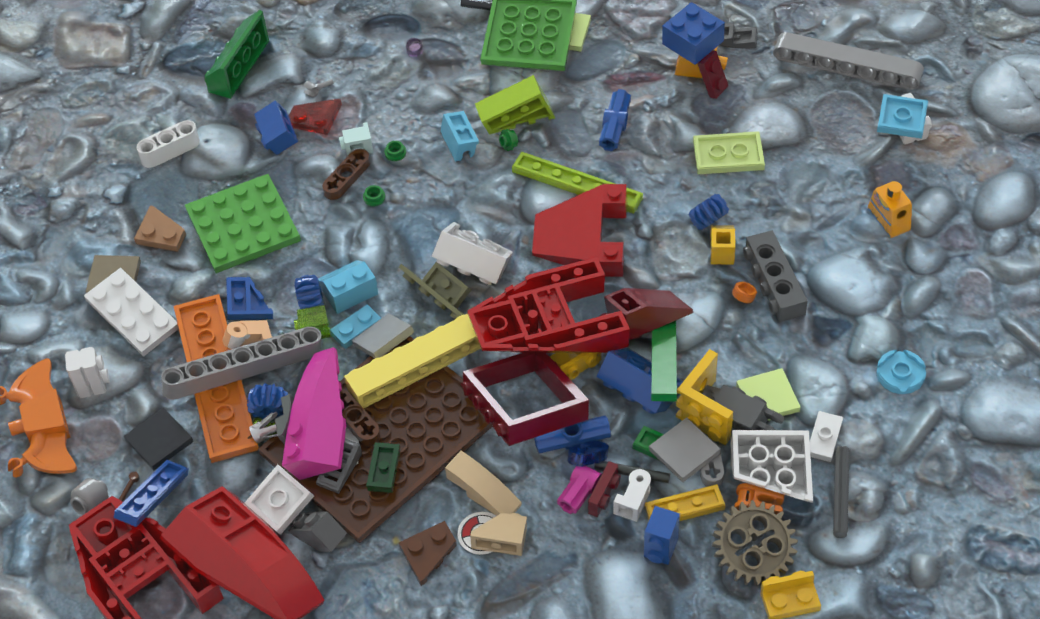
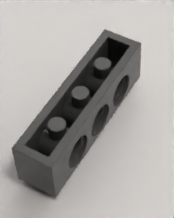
(775, 276)

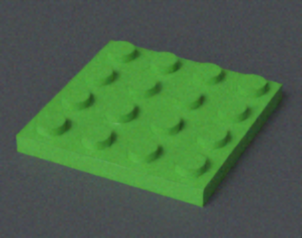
(529, 33)
(242, 223)

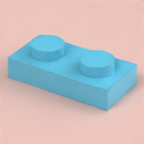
(354, 325)

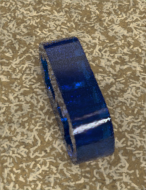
(587, 453)

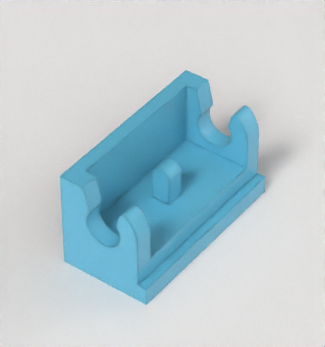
(458, 134)

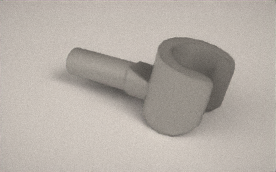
(313, 90)

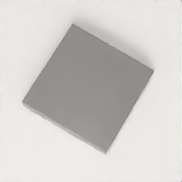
(383, 336)
(684, 449)

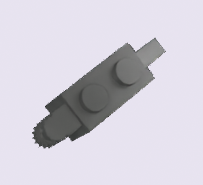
(748, 411)

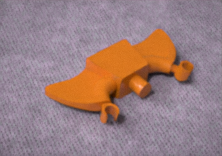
(41, 421)

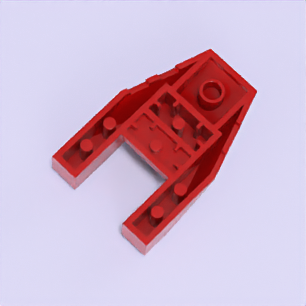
(538, 320)
(125, 558)

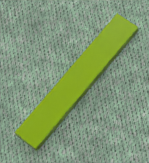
(566, 178)

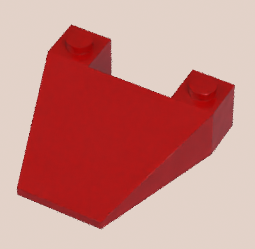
(574, 229)

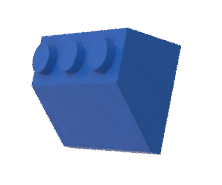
(632, 376)

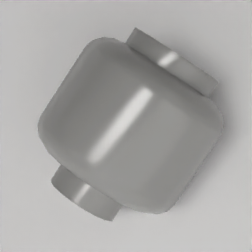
(88, 495)

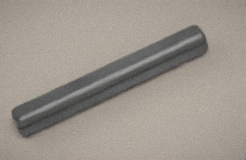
(841, 492)

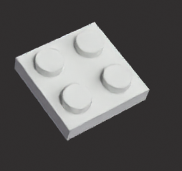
(279, 499)

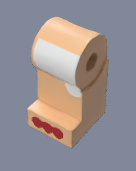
(245, 333)

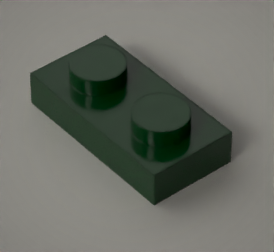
(383, 467)

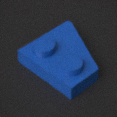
(245, 301)

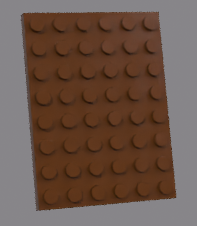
(430, 424)

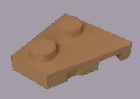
(159, 231)

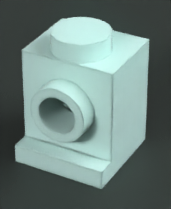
(356, 139)

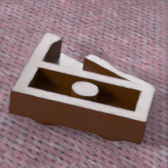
(427, 550)

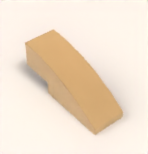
(481, 485)

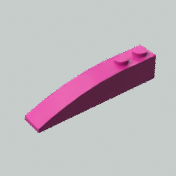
(316, 420)

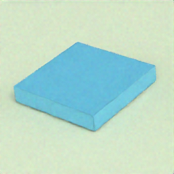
(902, 116)

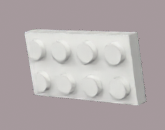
(132, 311)

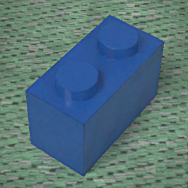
(275, 128)
(661, 535)

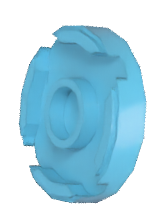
(901, 371)

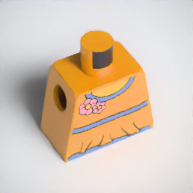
(891, 208)

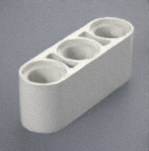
(168, 144)

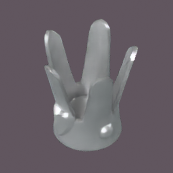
(260, 433)

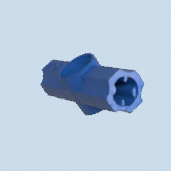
(615, 120)
(585, 431)

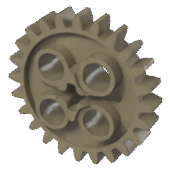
(741, 523)

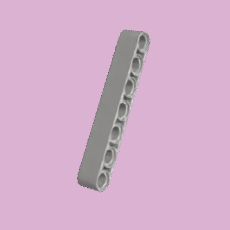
(848, 61)
(240, 363)

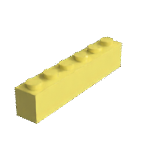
(412, 361)

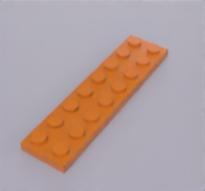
(222, 408)

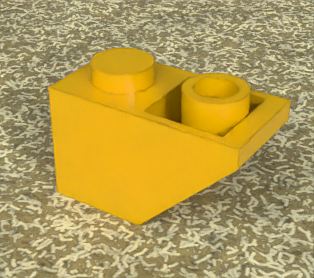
(722, 244)

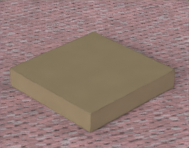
(106, 265)

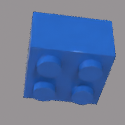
(693, 33)

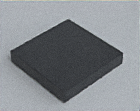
(158, 438)

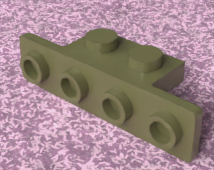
(442, 285)

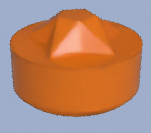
(744, 292)

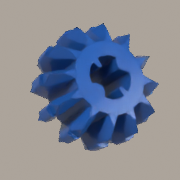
(708, 212)
(308, 291)
(265, 400)

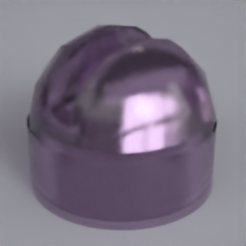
(414, 47)

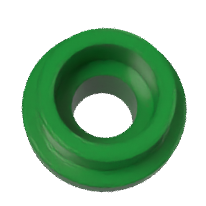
(508, 139)
(395, 151)
(374, 195)

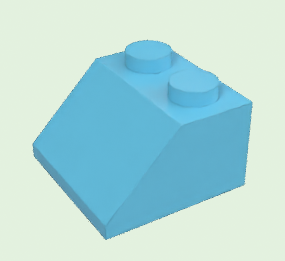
(349, 286)

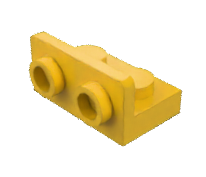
(574, 363)
(790, 595)

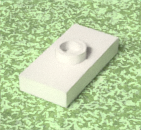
(825, 436)

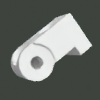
(636, 495)

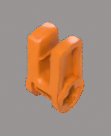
(758, 495)

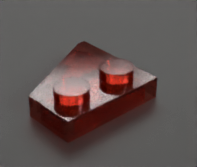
(315, 116)

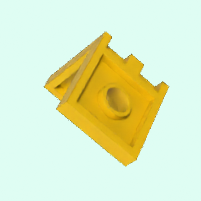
(702, 411)

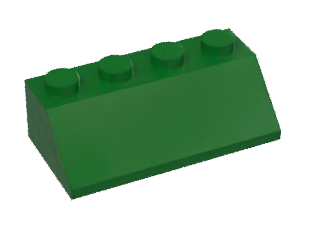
(238, 56)

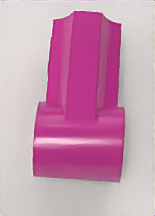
(581, 484)

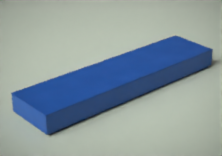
(151, 493)

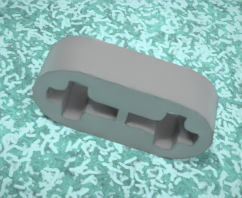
(718, 469)

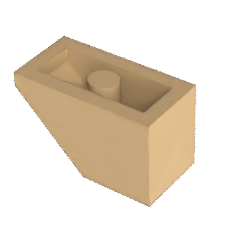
(501, 534)

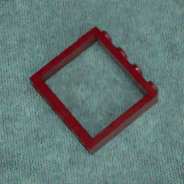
(571, 411)

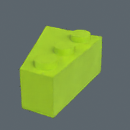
(514, 106)

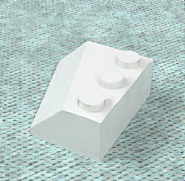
(471, 255)
(773, 461)

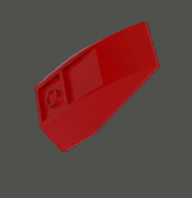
(242, 555)

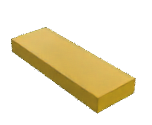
(690, 503)

